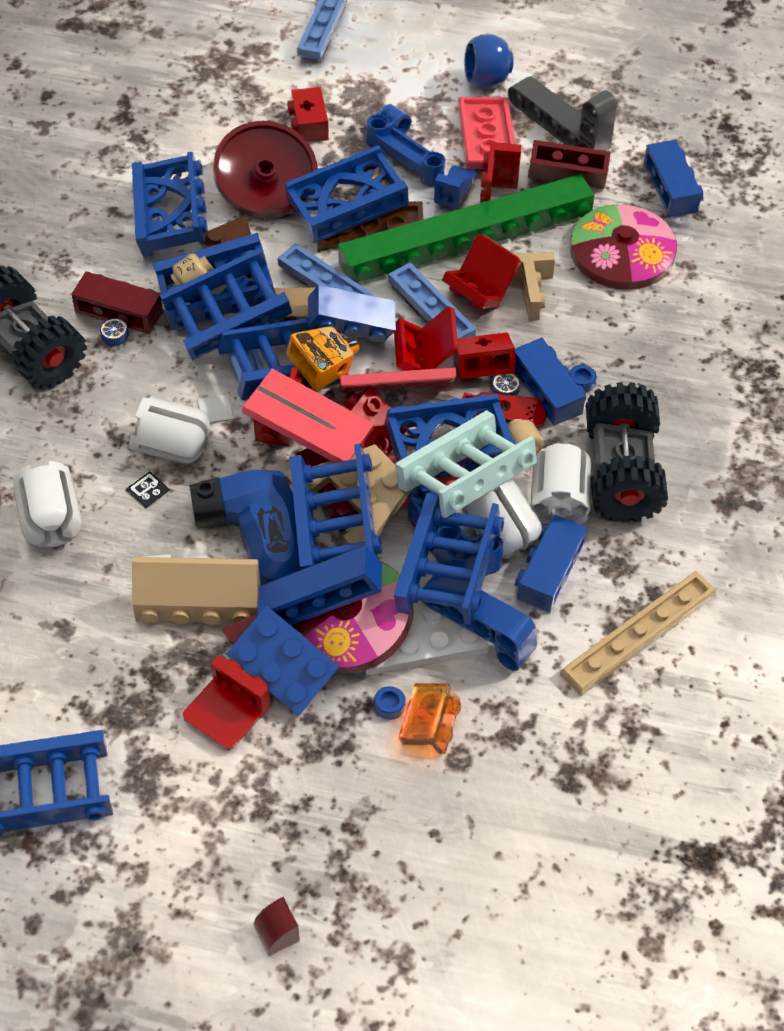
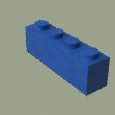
(323, 586)

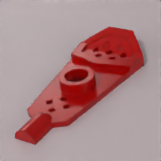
(519, 407)

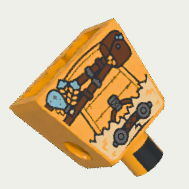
(321, 355)

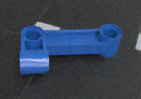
(388, 131)

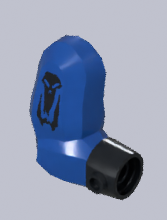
(261, 508)

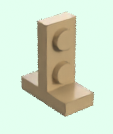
(530, 272)

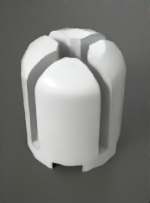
(170, 430)
(561, 484)
(47, 505)
(520, 522)

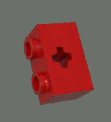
(309, 114)
(484, 356)

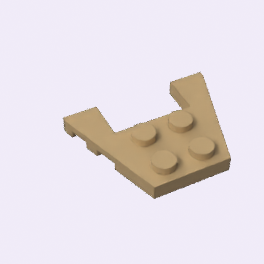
(384, 491)

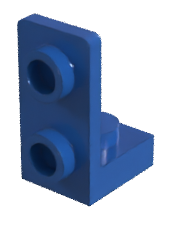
(453, 187)

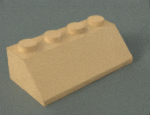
(194, 589)

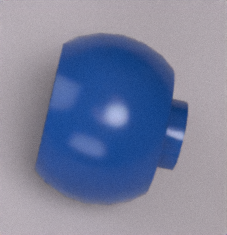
(487, 61)

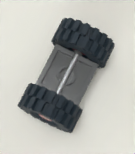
(41, 345)
(626, 476)

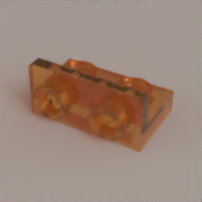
(430, 716)

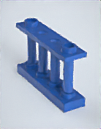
(262, 338)
(203, 342)
(306, 501)
(425, 540)
(55, 753)

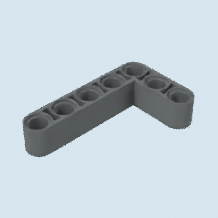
(587, 129)

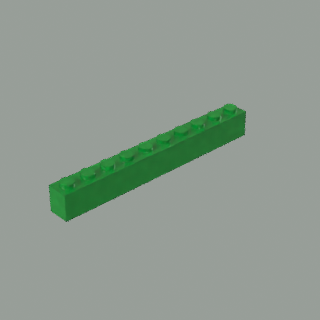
(457, 230)

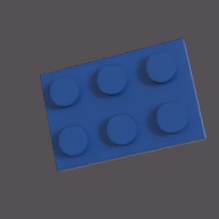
(283, 659)

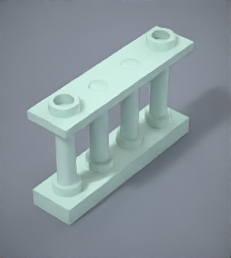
(456, 445)

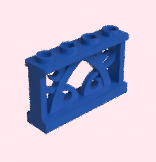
(351, 170)
(147, 179)
(217, 256)
(431, 416)

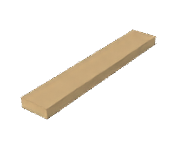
(638, 633)

